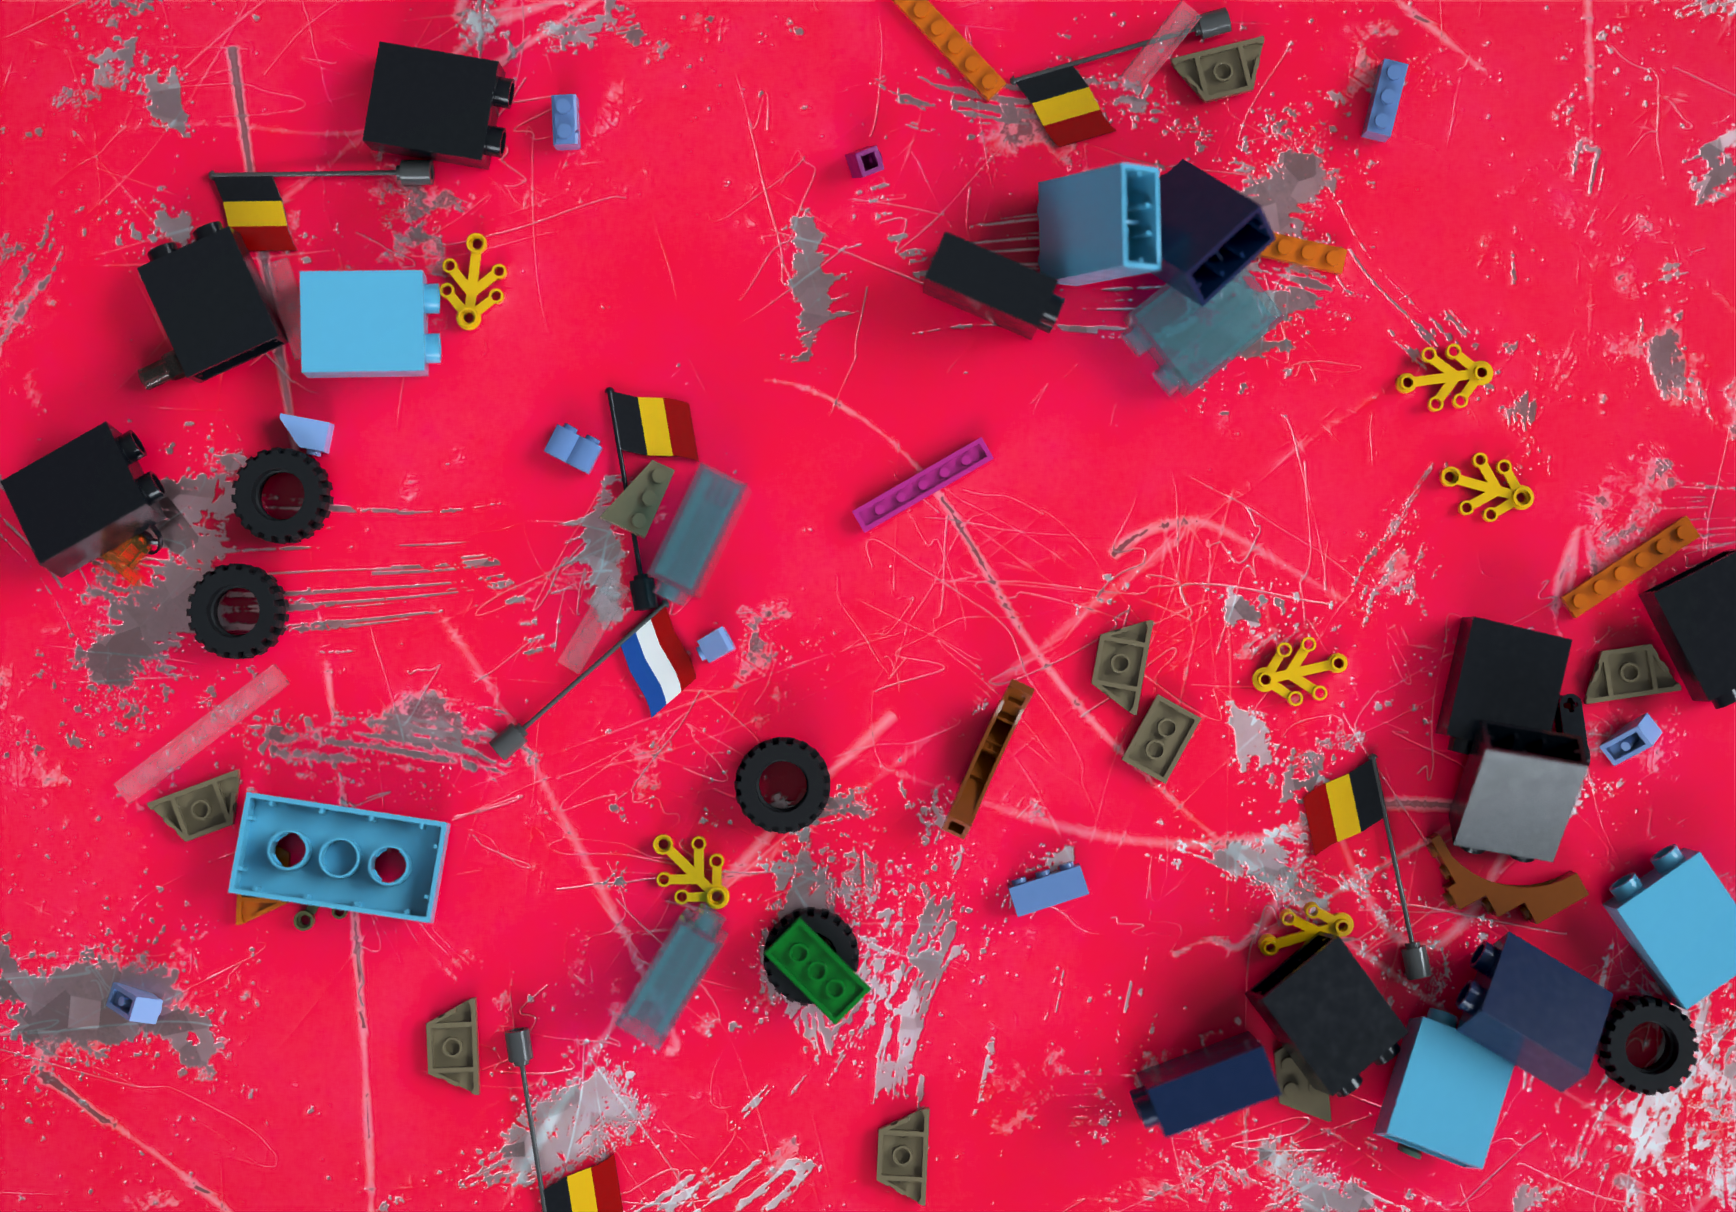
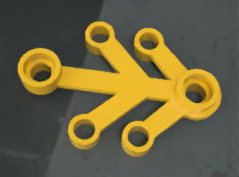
(472, 286)
(1449, 377)
(1490, 488)
(1295, 672)
(694, 874)
(1309, 929)

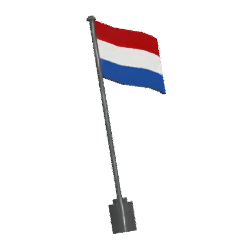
(654, 660)

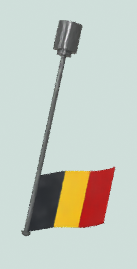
(1066, 101)
(258, 211)
(1348, 808)
(583, 1191)

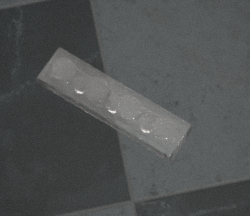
(1159, 47)
(287, 300)
(594, 625)

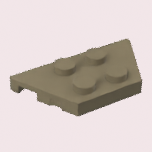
(1221, 70)
(1122, 663)
(1628, 674)
(201, 807)
(455, 1046)
(1296, 1088)
(904, 1155)

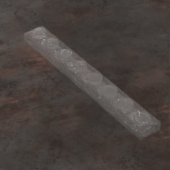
(201, 734)

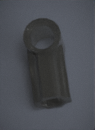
(161, 371)

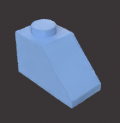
(309, 433)
(715, 645)
(1631, 739)
(134, 1003)

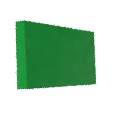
(817, 970)

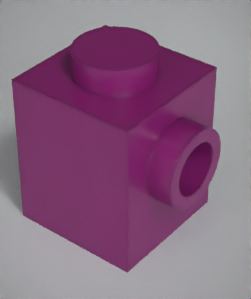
(865, 161)

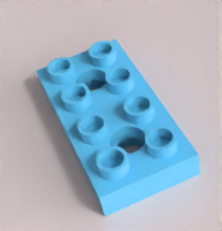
(339, 857)

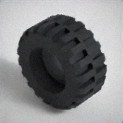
(249, 495)
(205, 611)
(750, 797)
(823, 923)
(1676, 1055)

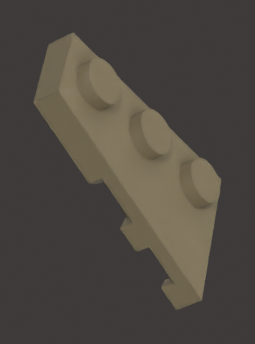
(640, 500)

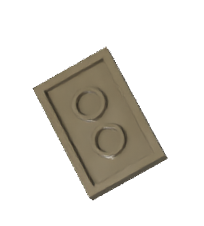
(1161, 738)

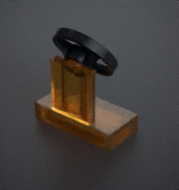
(131, 552)

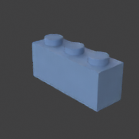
(1384, 100)
(1047, 888)

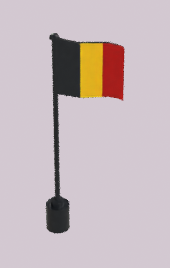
(649, 429)

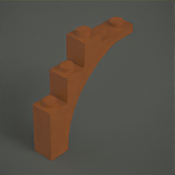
(986, 758)
(1537, 900)

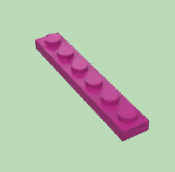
(922, 485)

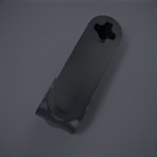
(1571, 719)

